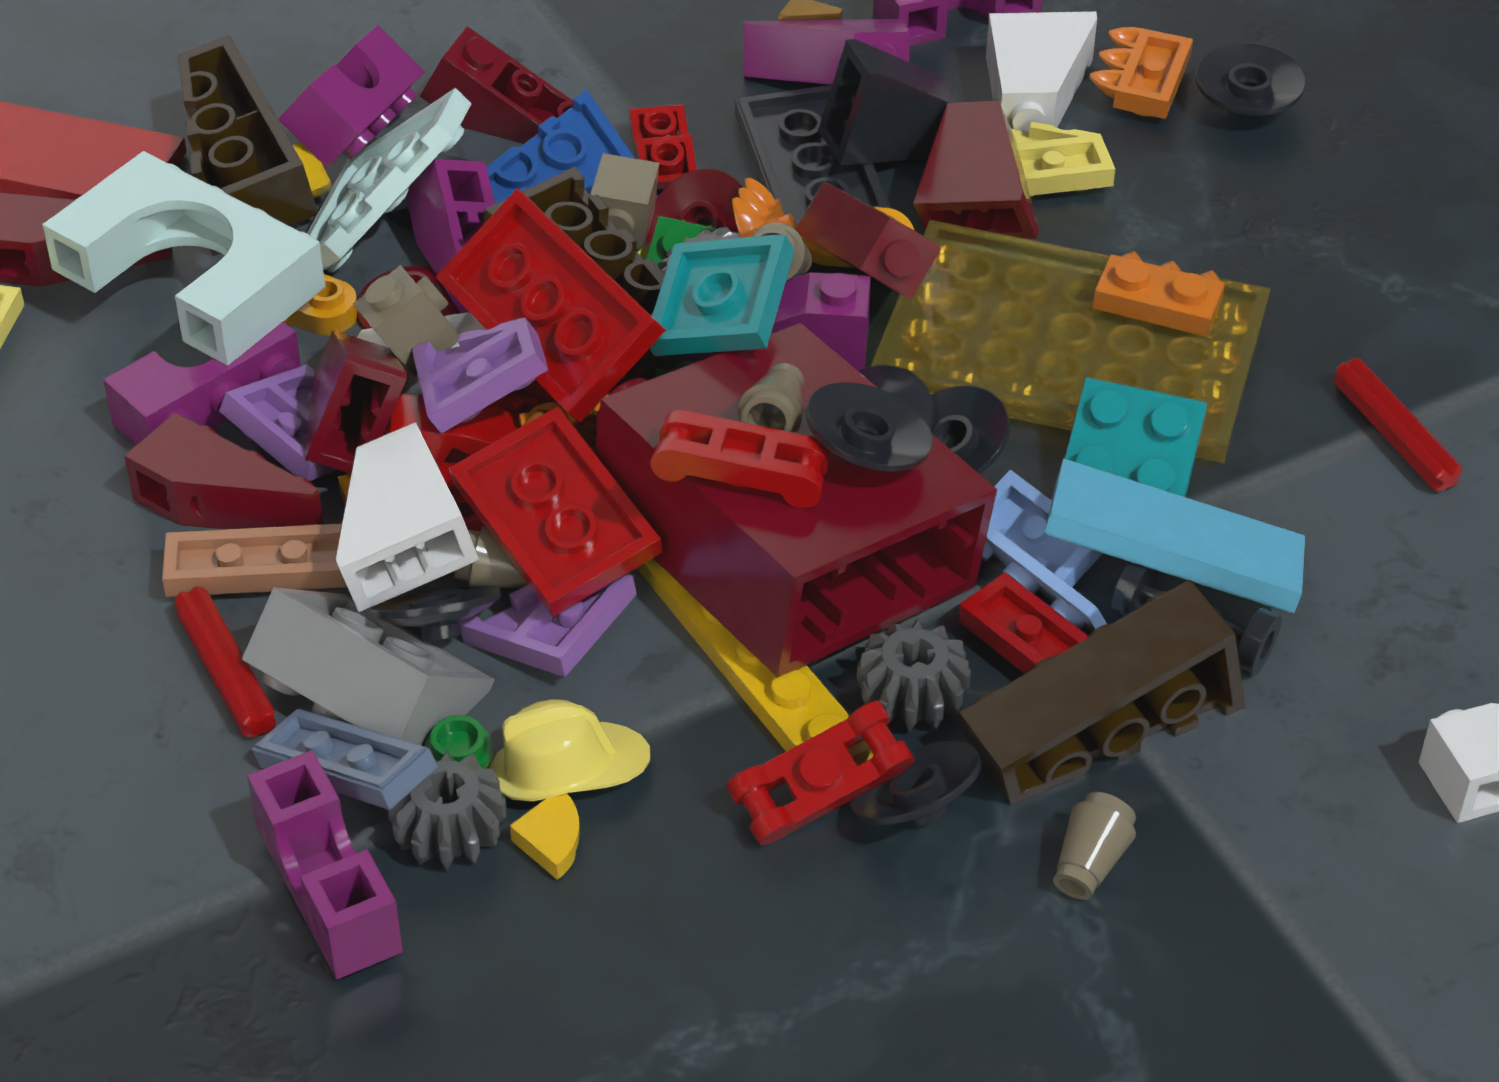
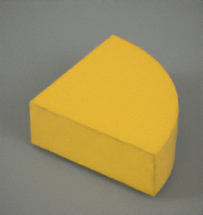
(315, 172)
(549, 834)

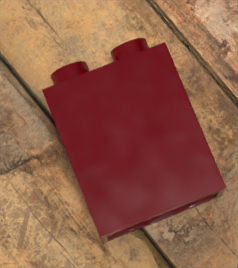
(784, 574)

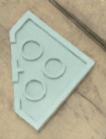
(381, 176)

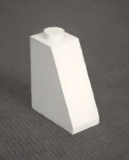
(1038, 63)
(399, 521)

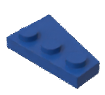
(561, 143)

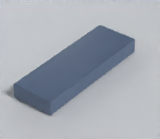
(354, 758)

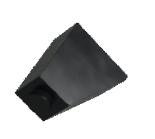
(882, 107)

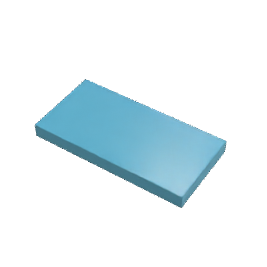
(1177, 536)

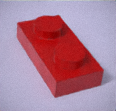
(1017, 623)

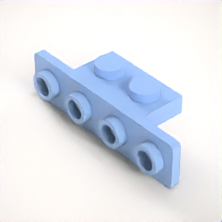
(1034, 557)

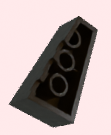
(238, 137)
(614, 250)
(1108, 694)

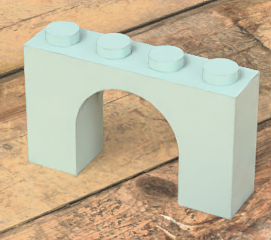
(157, 206)

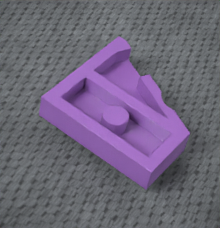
(478, 372)
(277, 418)
(547, 642)

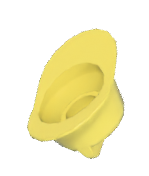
(564, 750)

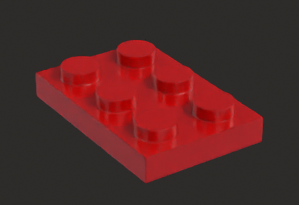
(555, 511)

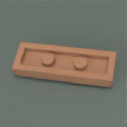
(252, 559)

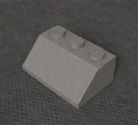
(360, 665)

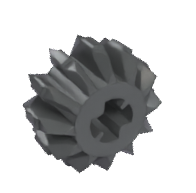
(914, 673)
(450, 812)

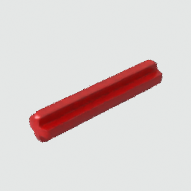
(1398, 425)
(225, 663)

